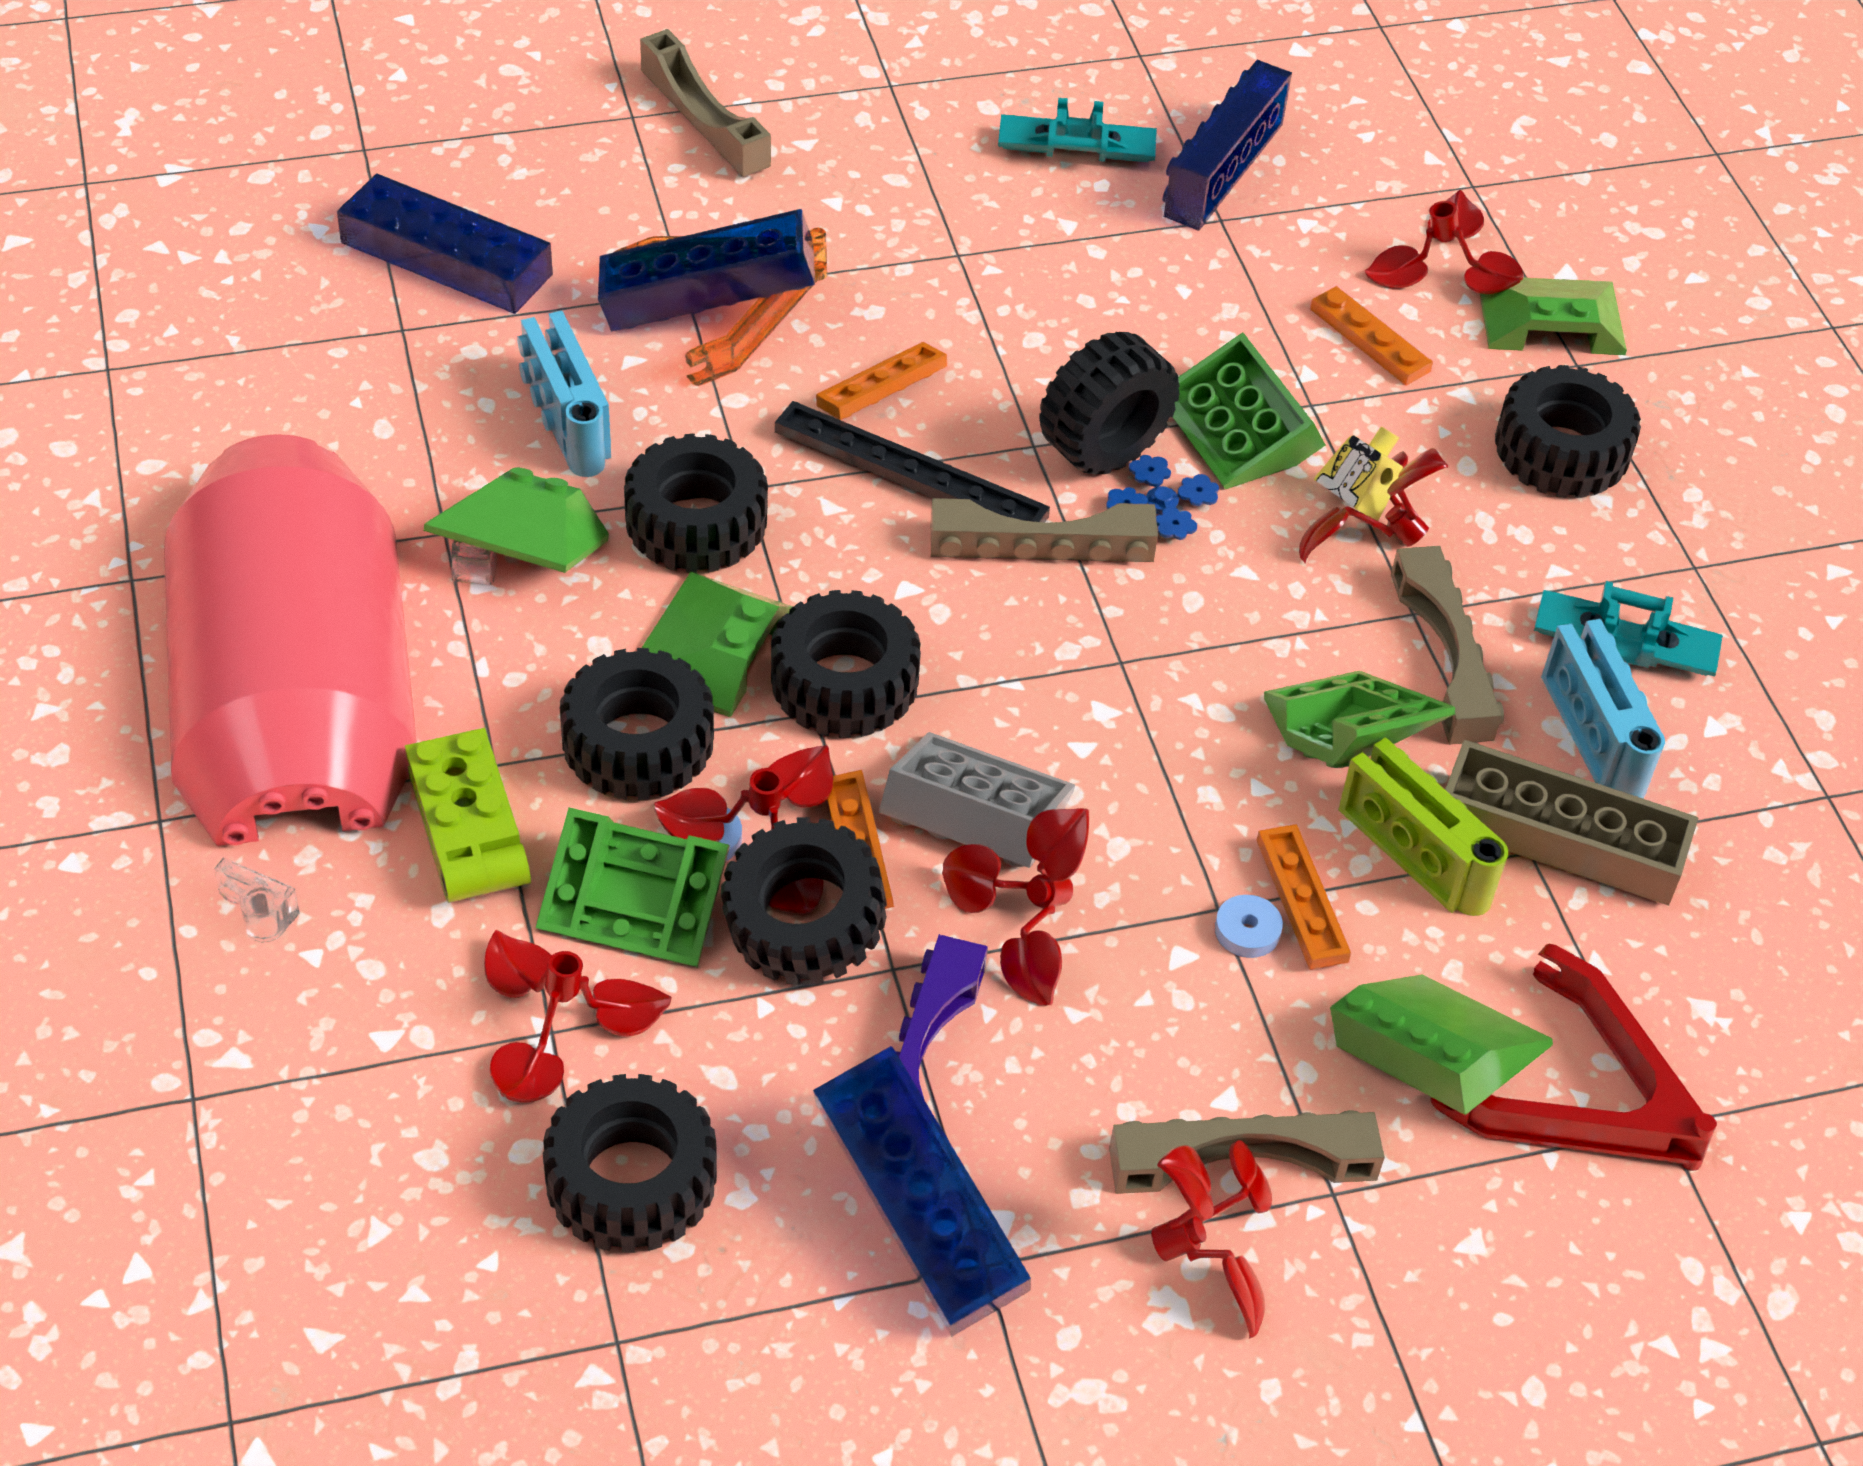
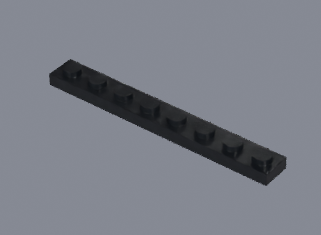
(901, 463)

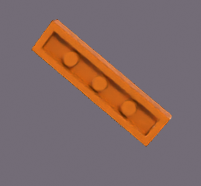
(1371, 335)
(881, 380)
(852, 808)
(1303, 897)

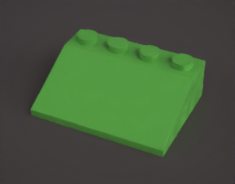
(1243, 416)
(1435, 1039)

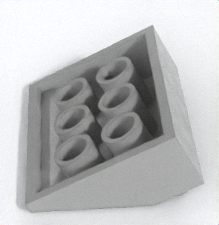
(970, 796)

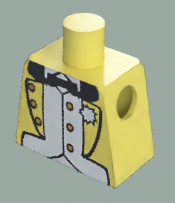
(1362, 472)

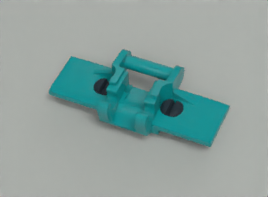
(1078, 134)
(1641, 645)

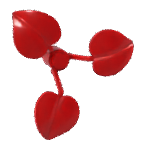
(1458, 218)
(1401, 518)
(800, 777)
(970, 875)
(519, 966)
(1187, 1231)

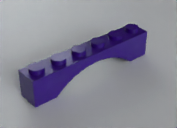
(949, 987)

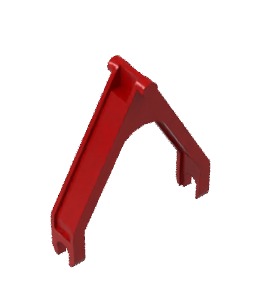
(1663, 1129)

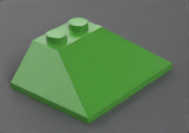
(1554, 306)
(525, 520)
(717, 633)
(1349, 715)
(632, 888)

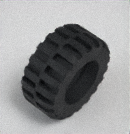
(1109, 402)
(1561, 460)
(696, 536)
(637, 685)
(845, 700)
(795, 854)
(630, 1212)

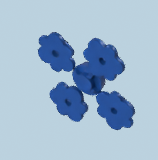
(1170, 520)

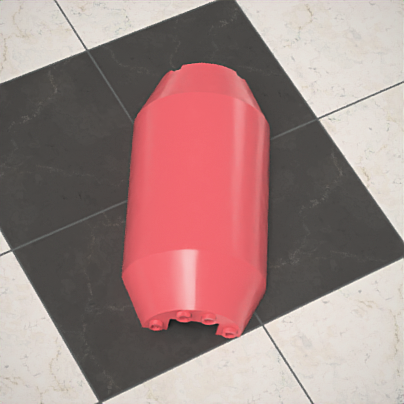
(285, 642)

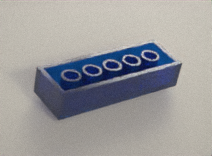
(1226, 144)
(445, 243)
(706, 270)
(922, 1191)

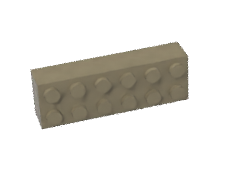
(1575, 822)

